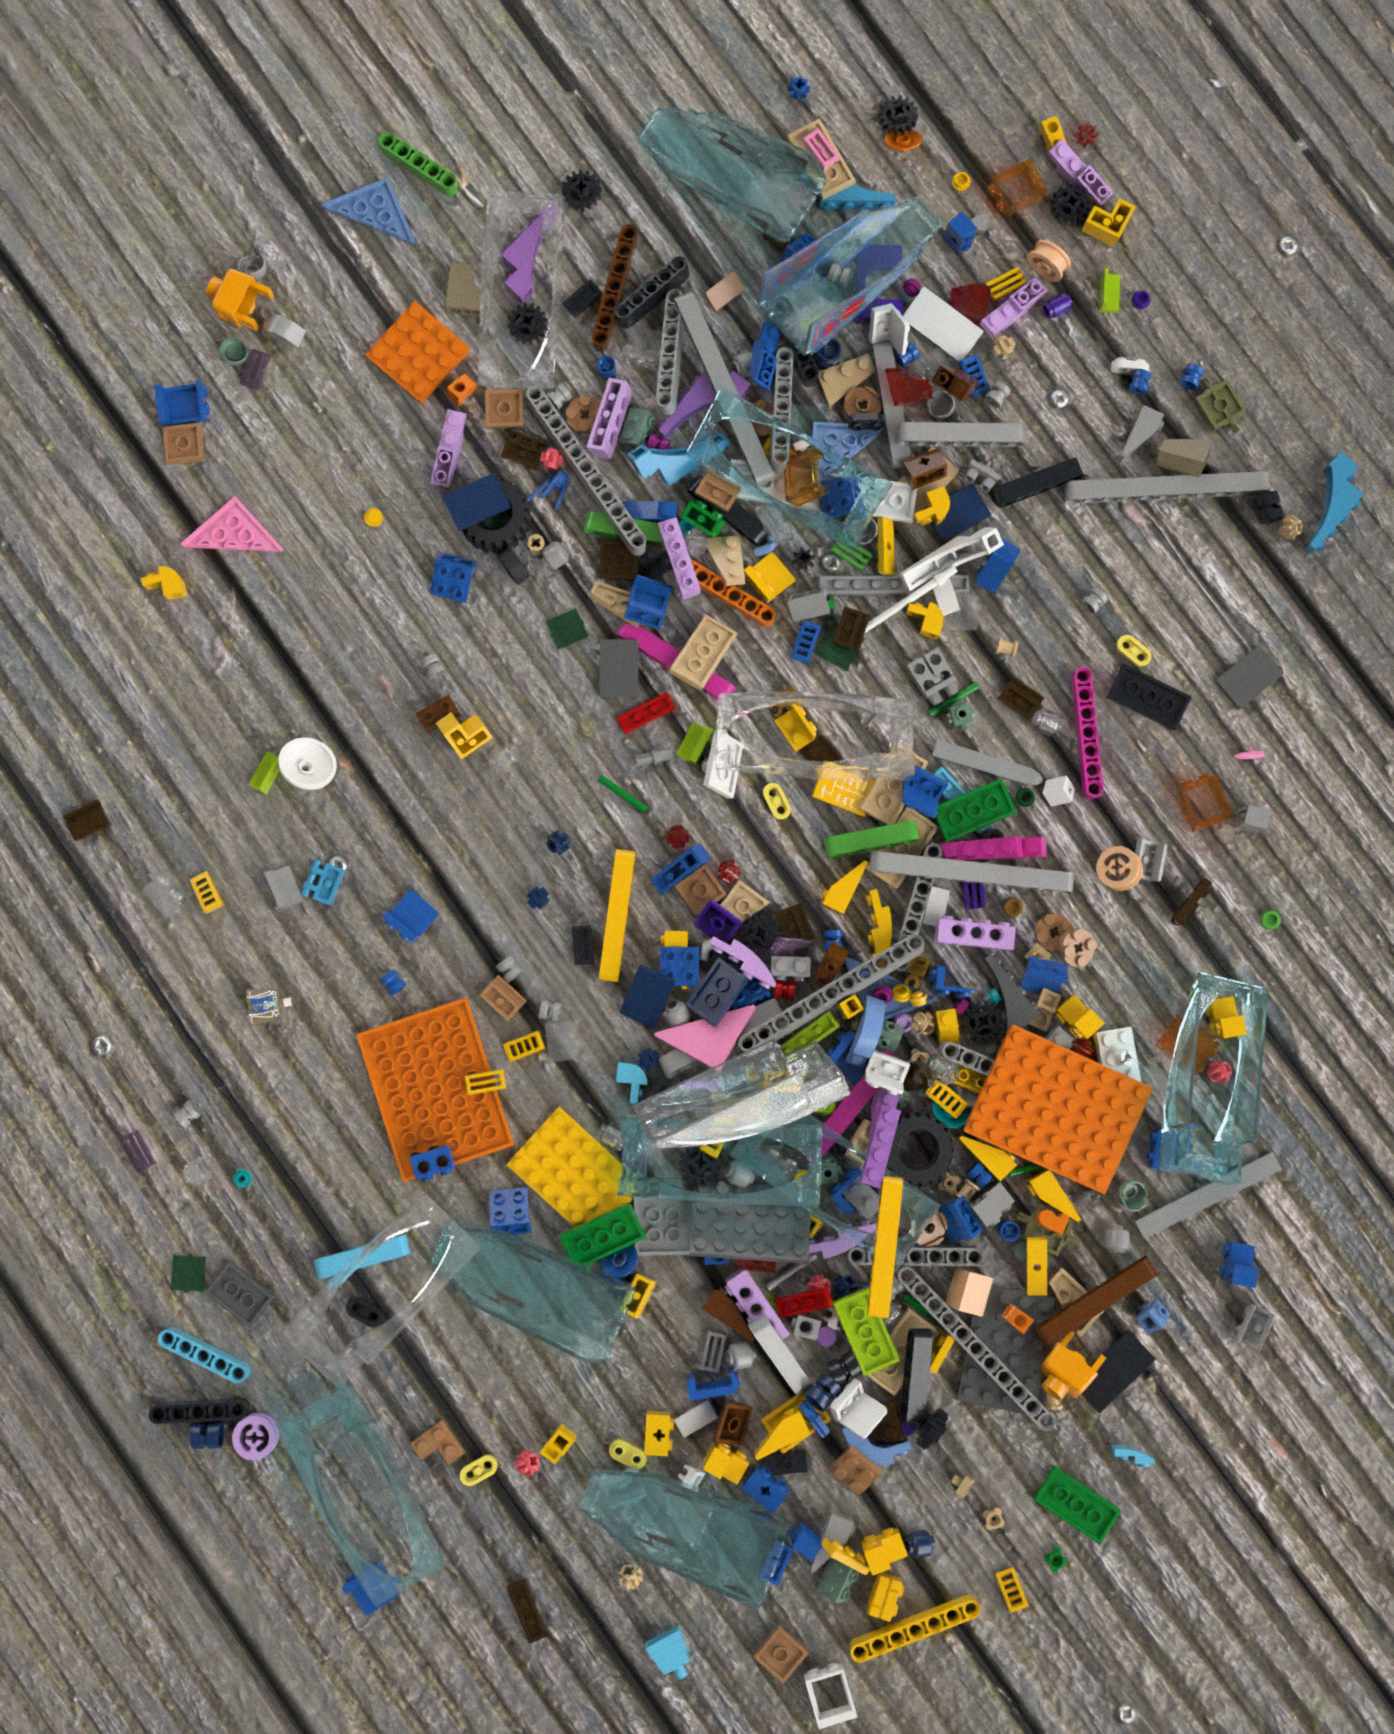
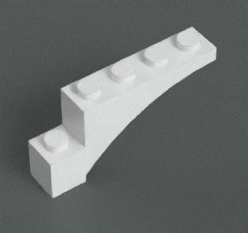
(951, 554)

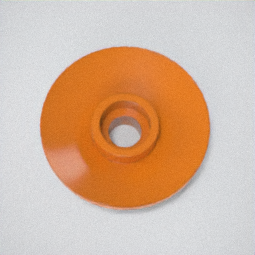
(903, 142)

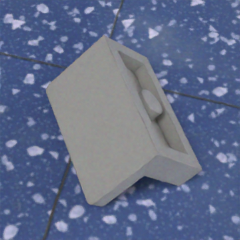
(808, 604)
(284, 887)

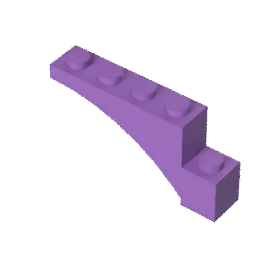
(521, 258)
(697, 400)
(882, 1131)

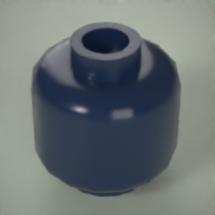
(919, 1544)

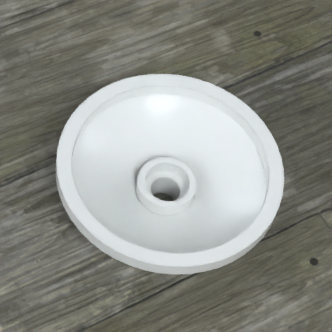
(309, 755)

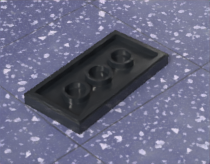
(1149, 697)
(1123, 1364)

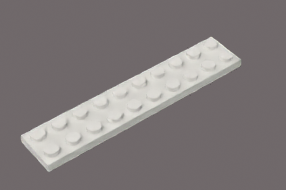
(897, 505)

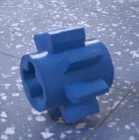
(798, 83)

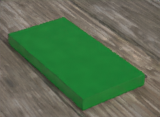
(974, 810)
(603, 1235)
(1077, 1504)

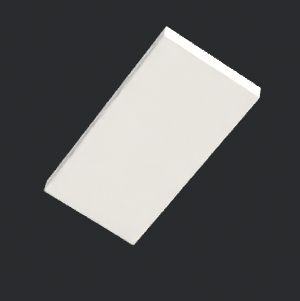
(942, 324)

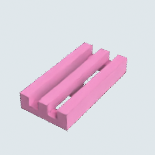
(829, 162)

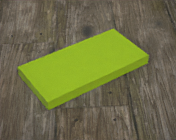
(865, 1333)

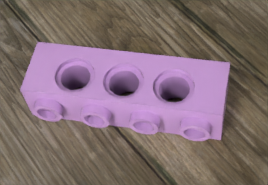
(609, 418)
(679, 558)
(1004, 941)
(742, 1279)

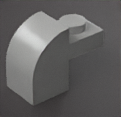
(283, 330)

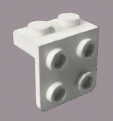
(890, 325)
(886, 1072)
(857, 1409)

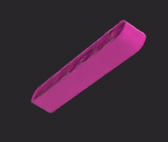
(667, 654)
(1091, 725)
(849, 1108)

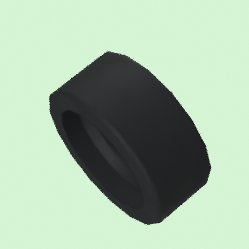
(513, 566)

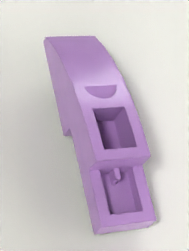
(1076, 172)
(1013, 308)
(449, 448)
(751, 966)
(833, 1246)

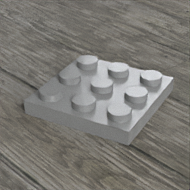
(665, 1224)

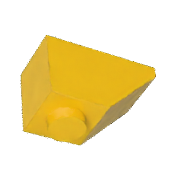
(947, 1026)

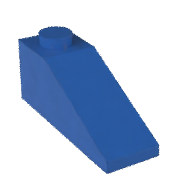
(651, 510)
(680, 868)

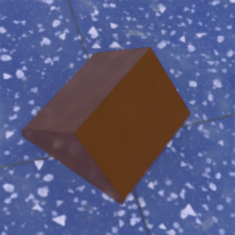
(731, 1422)

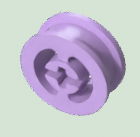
(256, 1421)

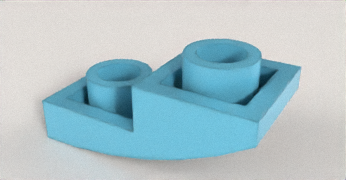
(1137, 1456)

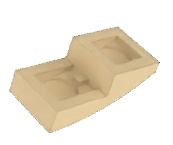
(1047, 1006)
(860, 1140)

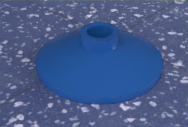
(612, 1266)

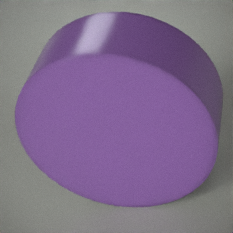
(904, 1020)
(826, 1336)

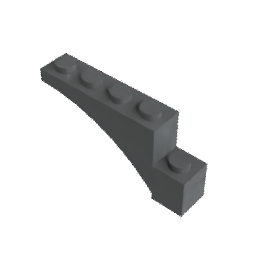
(1016, 1006)

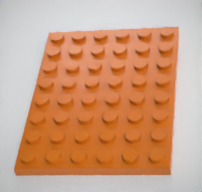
(422, 1090)
(1057, 1109)

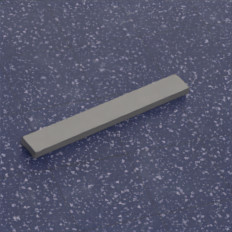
(881, 585)
(1205, 1196)

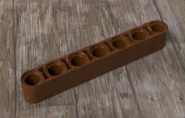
(614, 279)
(1095, 1301)

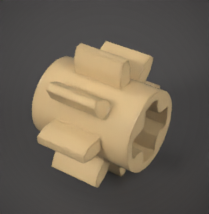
(1003, 347)
(1290, 527)
(923, 1023)
(630, 1576)

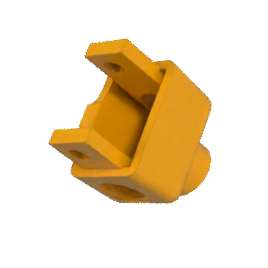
(236, 297)
(1067, 1371)

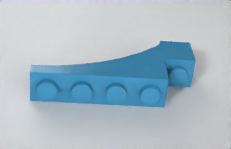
(857, 198)
(669, 463)
(1340, 499)

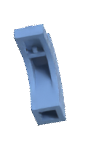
(868, 1031)
(878, 1453)

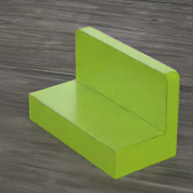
(1109, 292)
(694, 743)
(265, 773)

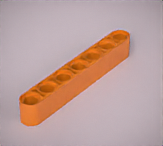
(723, 596)

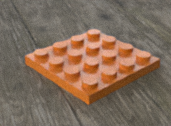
(417, 352)

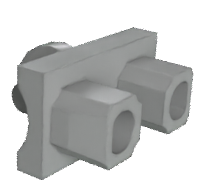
(983, 474)

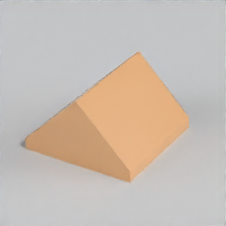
(969, 1291)

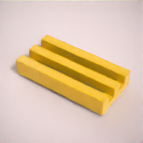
(1019, 276)
(468, 1084)

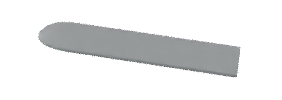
(986, 763)

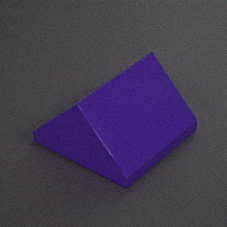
(717, 922)

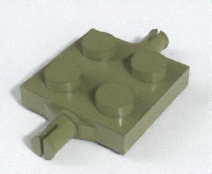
(1220, 405)
(1054, 1241)

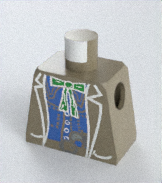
(266, 1005)

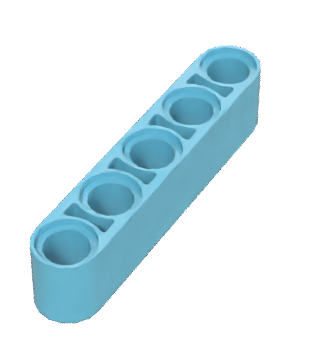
(332, 1264)
(194, 1354)

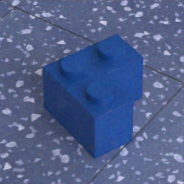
(997, 566)
(1238, 1264)

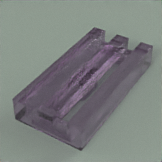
(251, 384)
(792, 946)
(139, 1169)

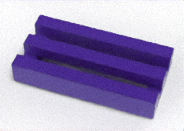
(974, 896)

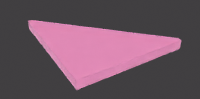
(232, 529)
(705, 1042)

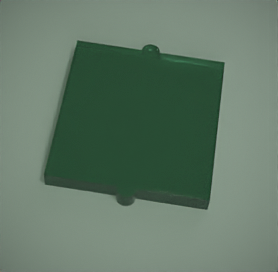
(567, 629)
(188, 1273)

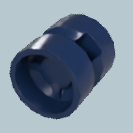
(830, 350)
(825, 1389)
(207, 1435)

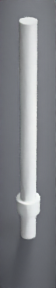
(939, 579)

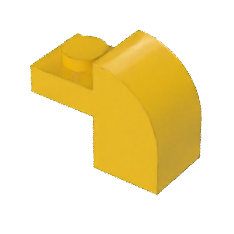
(938, 506)
(169, 580)
(931, 617)
(558, 1443)

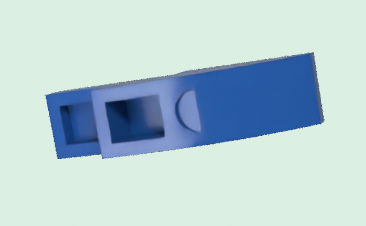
(763, 355)

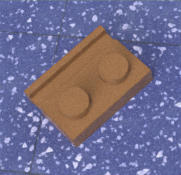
(717, 490)
(503, 998)

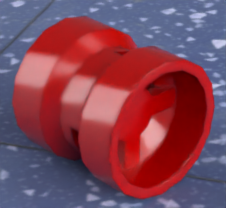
(789, 989)

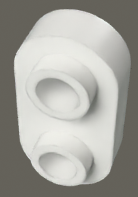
(1124, 366)

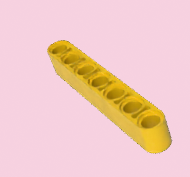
(617, 915)
(885, 1247)
(903, 1627)

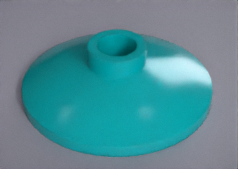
(948, 1119)

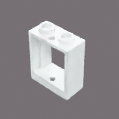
(837, 1714)

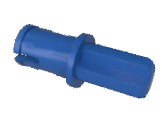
(813, 1418)

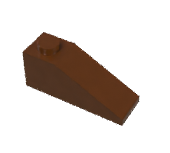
(724, 1309)

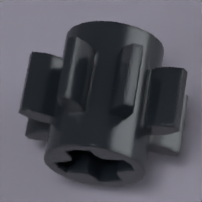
(806, 554)

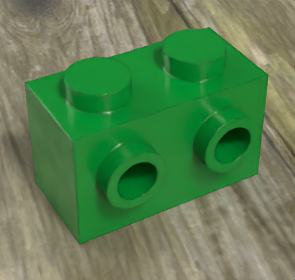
(703, 518)

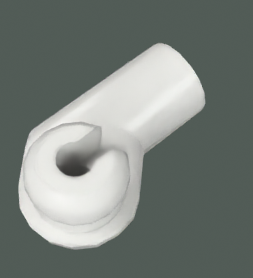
(705, 951)

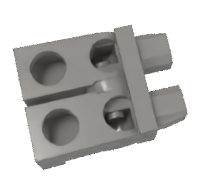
(932, 675)

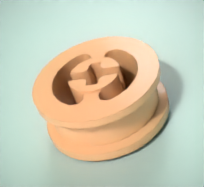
(1048, 260)
(1130, 871)

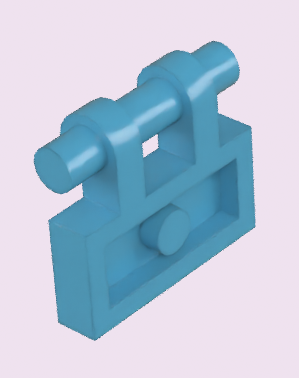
(328, 883)

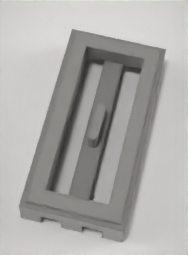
(709, 1369)

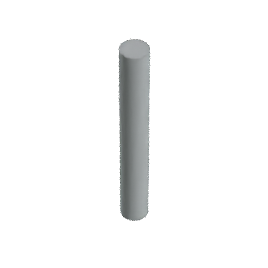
(788, 1273)

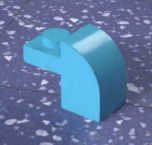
(632, 1074)

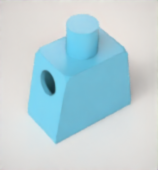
(669, 1652)

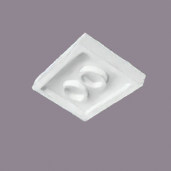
(719, 780)
(1117, 1051)

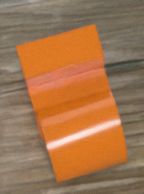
(461, 389)
(1051, 1222)
(1017, 1318)

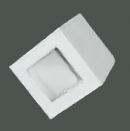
(1058, 791)

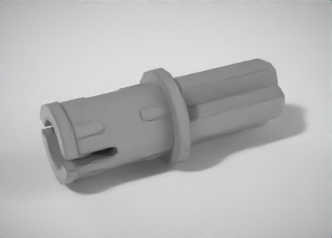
(653, 757)

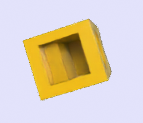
(1051, 131)
(849, 1007)

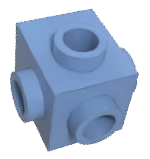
(1153, 1316)

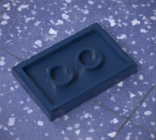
(476, 502)
(964, 512)
(717, 992)
(647, 996)

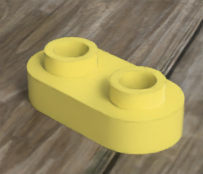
(1134, 649)
(777, 801)
(628, 1453)
(479, 1469)

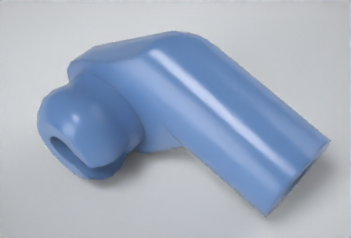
(765, 549)

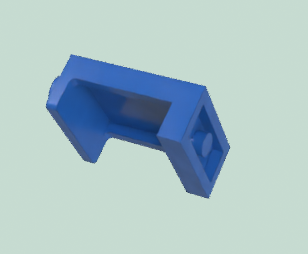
(182, 404)
(648, 602)
(714, 1388)

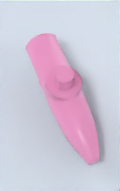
(1250, 754)

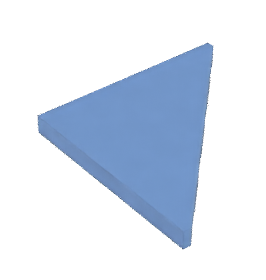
(374, 207)
(842, 440)
(893, 1007)

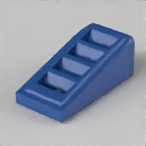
(974, 359)
(811, 626)

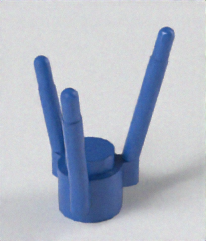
(556, 480)

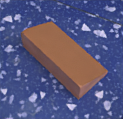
(724, 291)

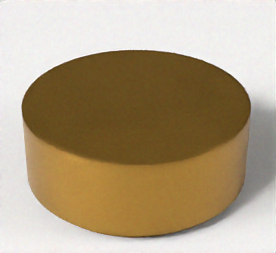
(1012, 907)

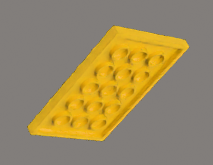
(570, 1169)

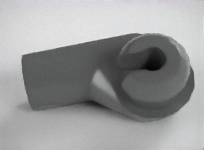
(1085, 1195)

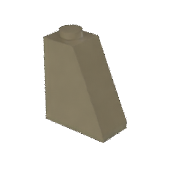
(462, 291)
(1184, 455)

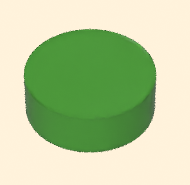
(1270, 920)

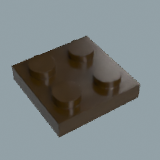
(617, 561)

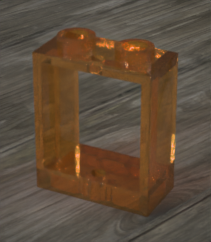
(1033, 178)
(1219, 795)

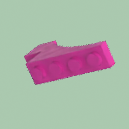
(996, 849)

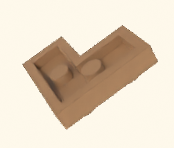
(439, 1438)

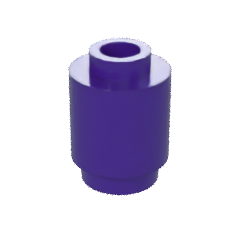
(1057, 305)

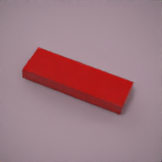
(645, 713)
(804, 1302)

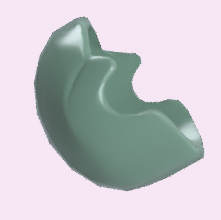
(233, 351)
(1132, 1195)

